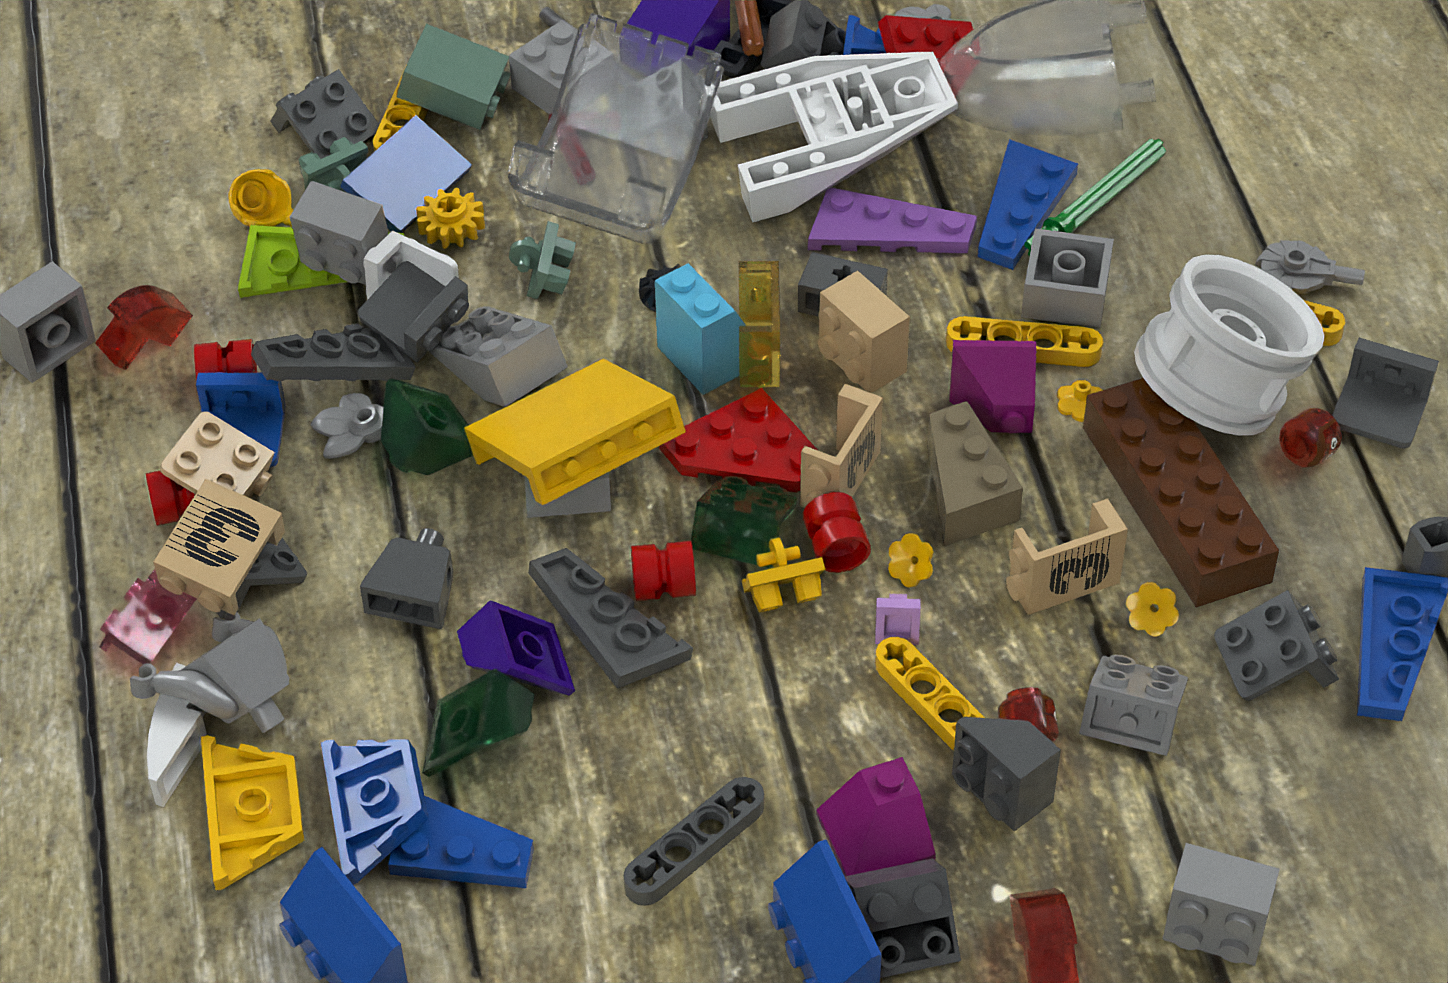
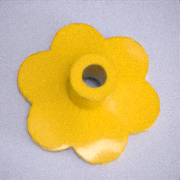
(1073, 398)
(910, 560)
(1144, 613)

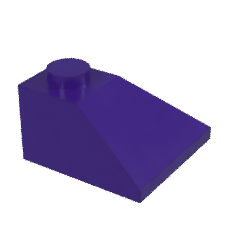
(516, 646)

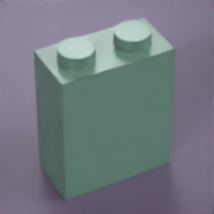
(454, 77)

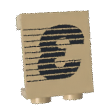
(858, 447)
(216, 546)
(1070, 568)

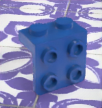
(247, 404)

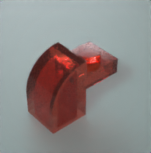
(139, 316)
(1047, 934)

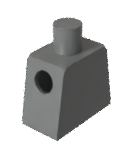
(410, 581)

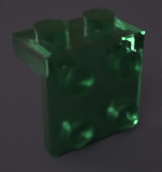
(739, 519)

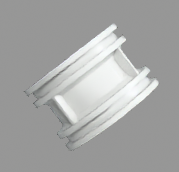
(1228, 345)

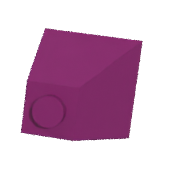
(996, 382)
(877, 820)

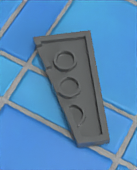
(328, 356)
(605, 621)

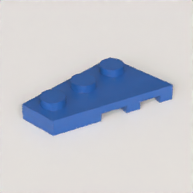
(463, 849)

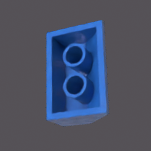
(823, 922)
(338, 927)

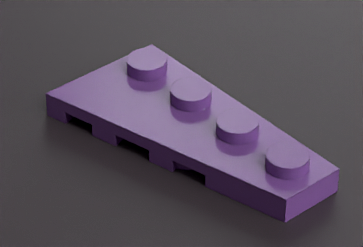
(870, 220)

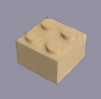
(863, 332)

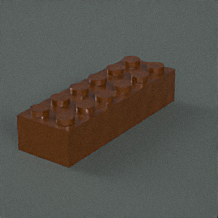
(1180, 493)

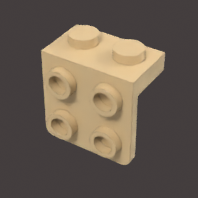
(220, 454)

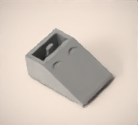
(500, 354)

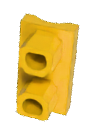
(803, 575)

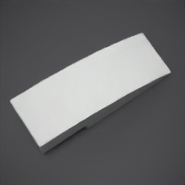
(172, 743)

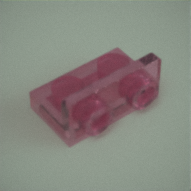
(146, 620)

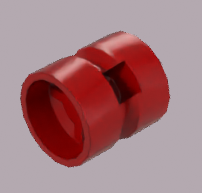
(230, 359)
(167, 498)
(836, 532)
(663, 570)

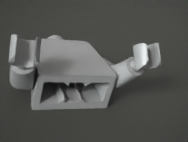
(229, 678)

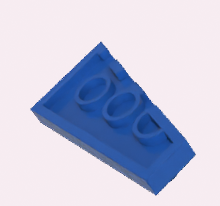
(1023, 199)
(1395, 634)

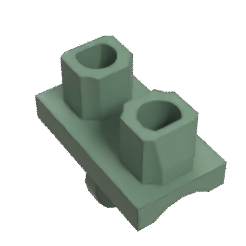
(332, 169)
(538, 257)

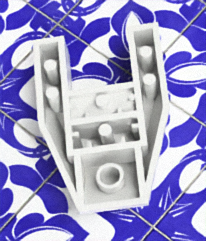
(848, 111)

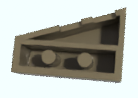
(969, 475)

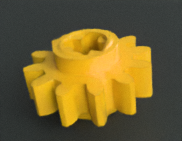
(450, 218)

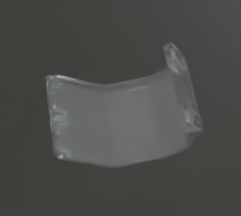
(620, 131)

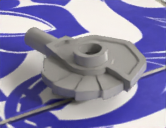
(1304, 267)

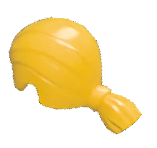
(260, 198)

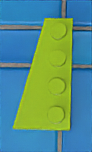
(275, 266)

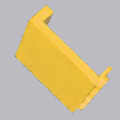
(577, 428)

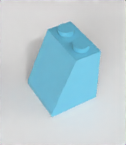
(697, 329)

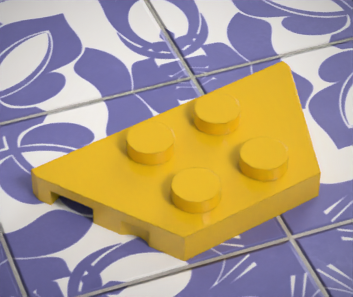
(249, 808)

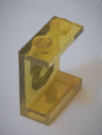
(761, 313)

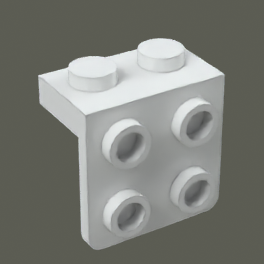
(395, 249)

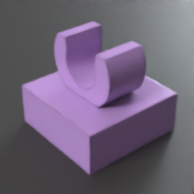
(897, 618)

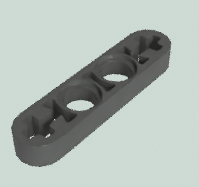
(688, 835)

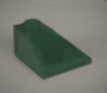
(422, 429)
(477, 720)

